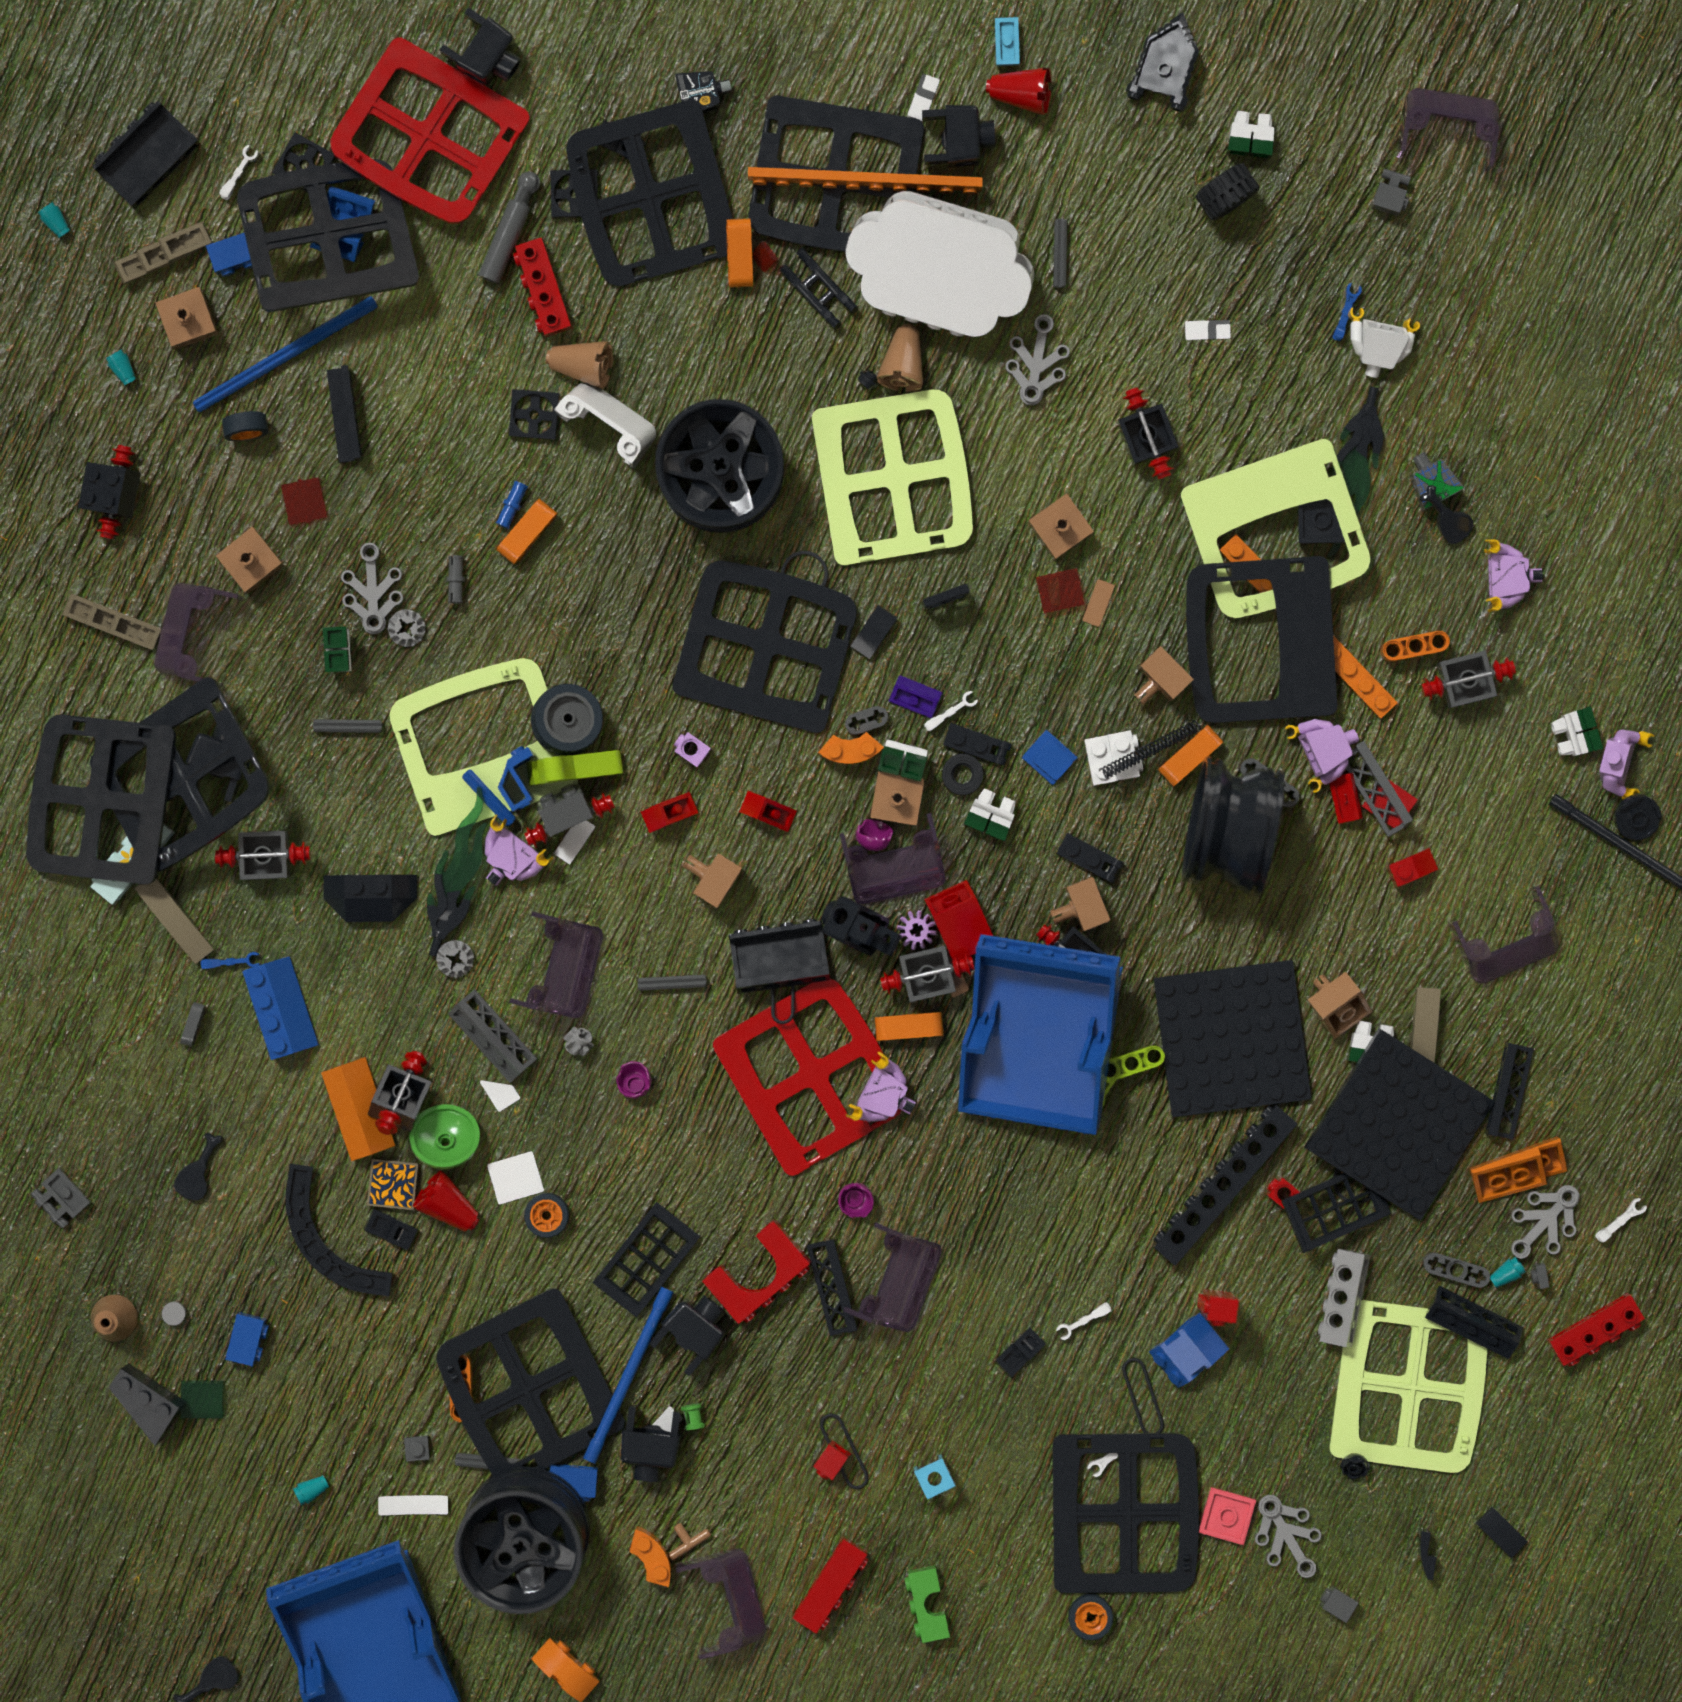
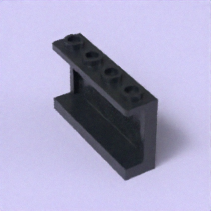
(145, 154)
(779, 956)

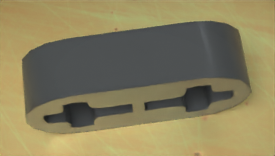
(864, 714)
(192, 1024)

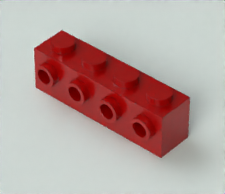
(543, 287)
(1218, 1306)
(1595, 1330)
(830, 1584)

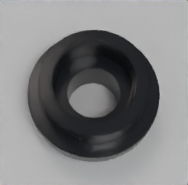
(868, 379)

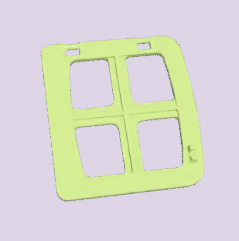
(894, 476)
(1412, 1388)

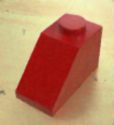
(767, 811)
(669, 812)
(1412, 867)

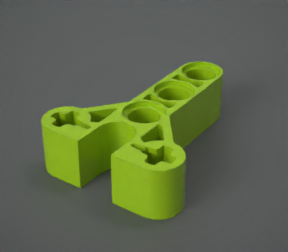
(574, 767)
(1143, 1064)

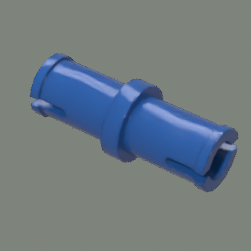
(511, 505)

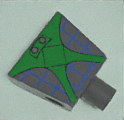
(1433, 474)

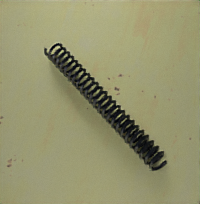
(1129, 762)

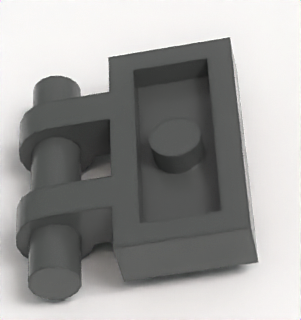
(66, 1194)

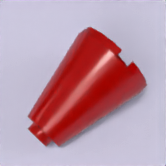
(1022, 89)
(446, 1203)

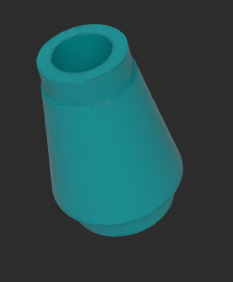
(54, 219)
(121, 366)
(1508, 1272)
(310, 1489)

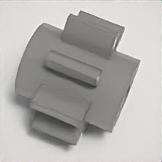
(578, 1041)

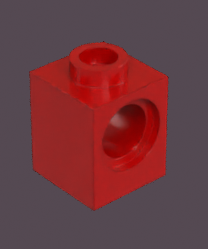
(1275, 1185)
(831, 1460)

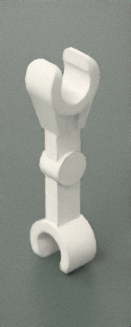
(228, 189)
(935, 721)
(1631, 1211)
(1100, 1311)
(1102, 1462)

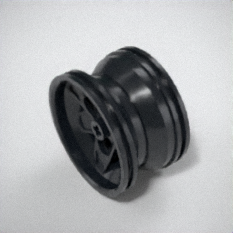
(711, 449)
(1233, 826)
(522, 1540)

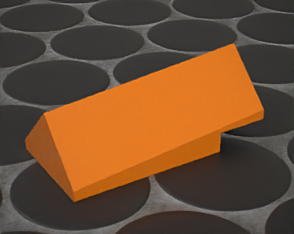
(351, 1093)
(1518, 1170)

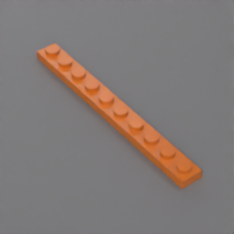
(875, 181)
(1346, 665)

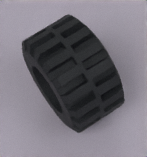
(1227, 191)

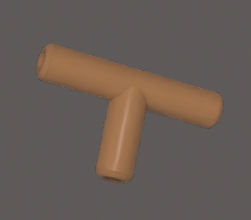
(688, 1542)

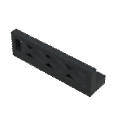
(344, 414)
(1502, 1087)
(840, 1285)
(1473, 1325)

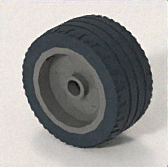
(549, 722)

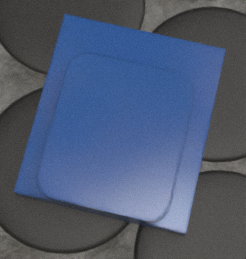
(1049, 757)

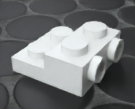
(1107, 749)

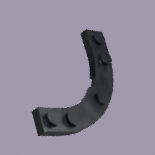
(313, 1246)

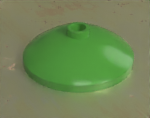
(442, 1125)

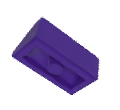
(915, 696)

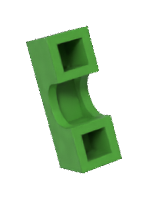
(930, 1625)

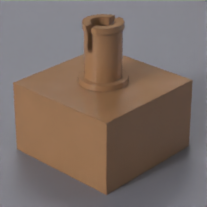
(187, 318)
(1060, 527)
(250, 560)
(1163, 676)
(897, 799)
(714, 879)
(1084, 905)
(1338, 1004)

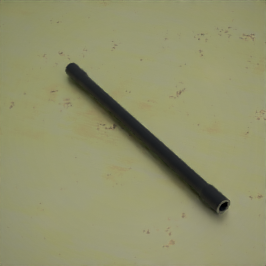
(1568, 809)

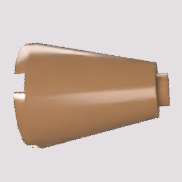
(583, 361)
(902, 361)
(119, 1312)

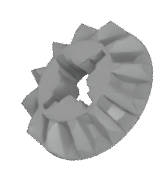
(417, 630)
(451, 948)

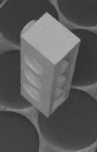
(1354, 1288)

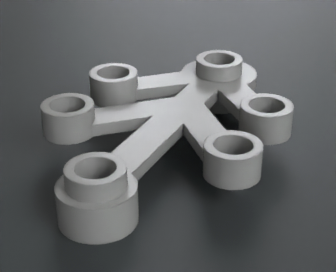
(1036, 364)
(372, 592)
(1547, 1218)
(1284, 1532)

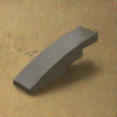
(162, 253)
(111, 621)
(175, 920)
(1425, 1022)

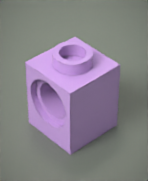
(701, 753)

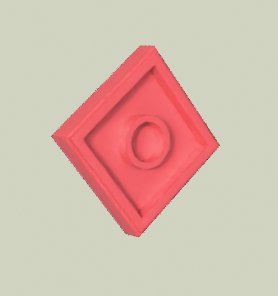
(1227, 1515)

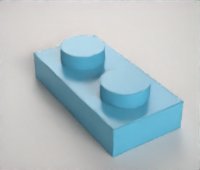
(1007, 41)

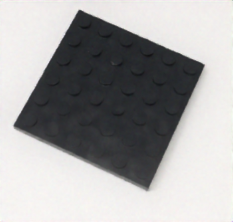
(1232, 1038)
(1399, 1124)

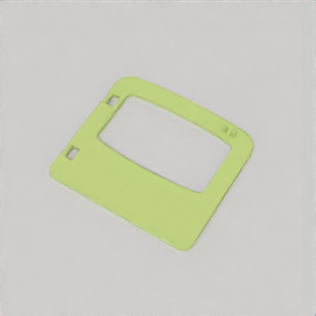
(1264, 489)
(449, 792)

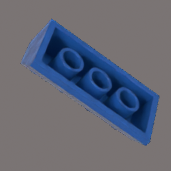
(280, 1008)

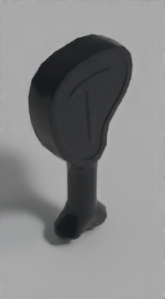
(1451, 524)
(191, 1179)
(218, 1673)

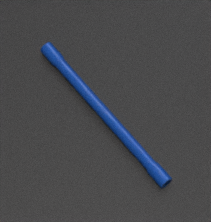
(597, 1442)

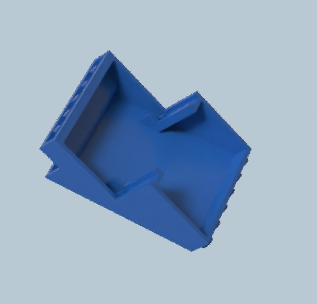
(1039, 1034)
(363, 1632)

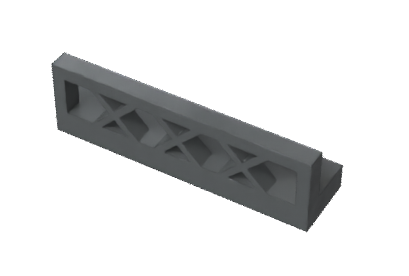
(1385, 787)
(488, 1038)

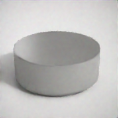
(174, 1313)

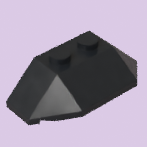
(370, 896)

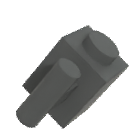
(1390, 197)

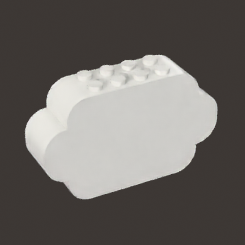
(940, 264)

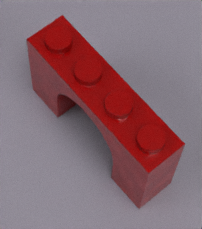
(742, 1301)

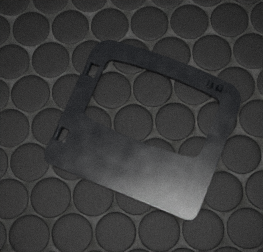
(1304, 633)

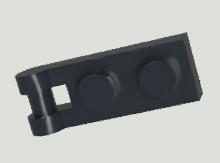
(976, 744)
(1089, 857)

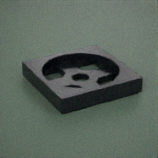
(297, 139)
(556, 211)
(550, 433)
(945, 597)

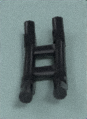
(818, 274)

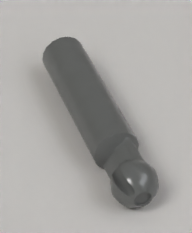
(509, 229)

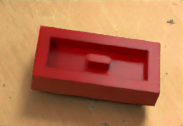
(1346, 798)

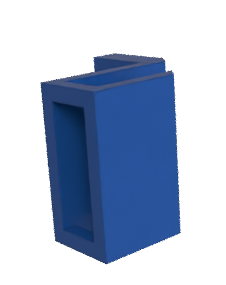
(345, 206)
(519, 757)
(1189, 1350)

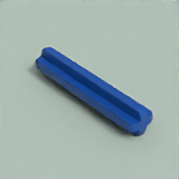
(489, 797)

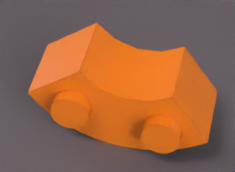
(851, 751)
(653, 1555)
(559, 1664)

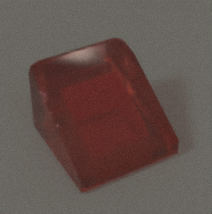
(764, 257)

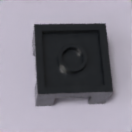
(1319, 524)

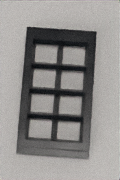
(1298, 1222)
(673, 1224)

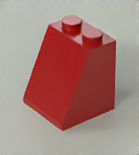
(958, 919)

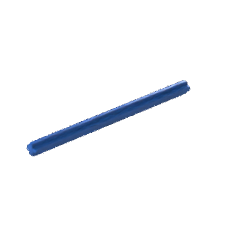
(285, 354)

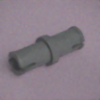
(455, 579)

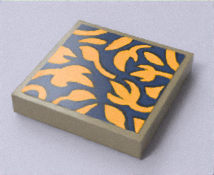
(392, 1184)

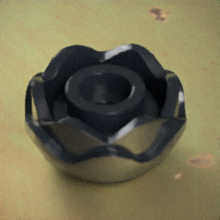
(1355, 1466)

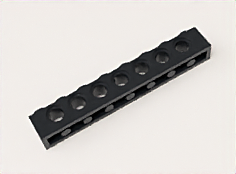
(1237, 1180)

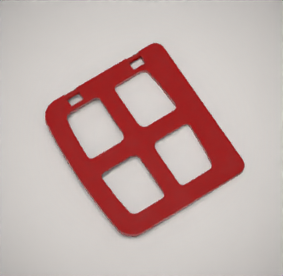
(427, 134)
(812, 1074)

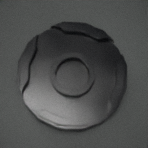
(1637, 817)

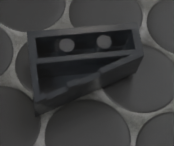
(147, 1402)

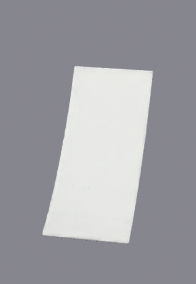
(574, 841)

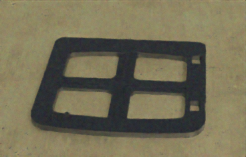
(844, 122)
(650, 194)
(326, 233)
(765, 643)
(185, 777)
(98, 798)
(526, 1388)
(1125, 1512)

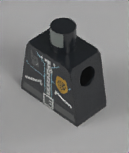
(702, 88)

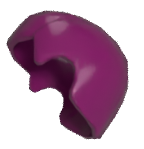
(873, 835)
(634, 1080)
(856, 1200)

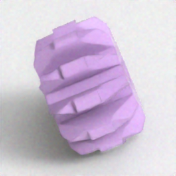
(923, 933)

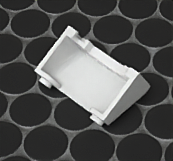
(636, 431)

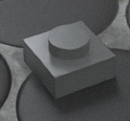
(1539, 1275)
(417, 1448)

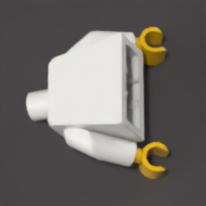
(1380, 343)

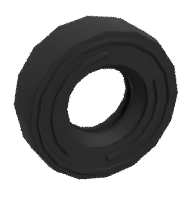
(958, 760)

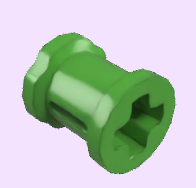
(692, 1416)

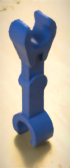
(1349, 300)
(212, 963)

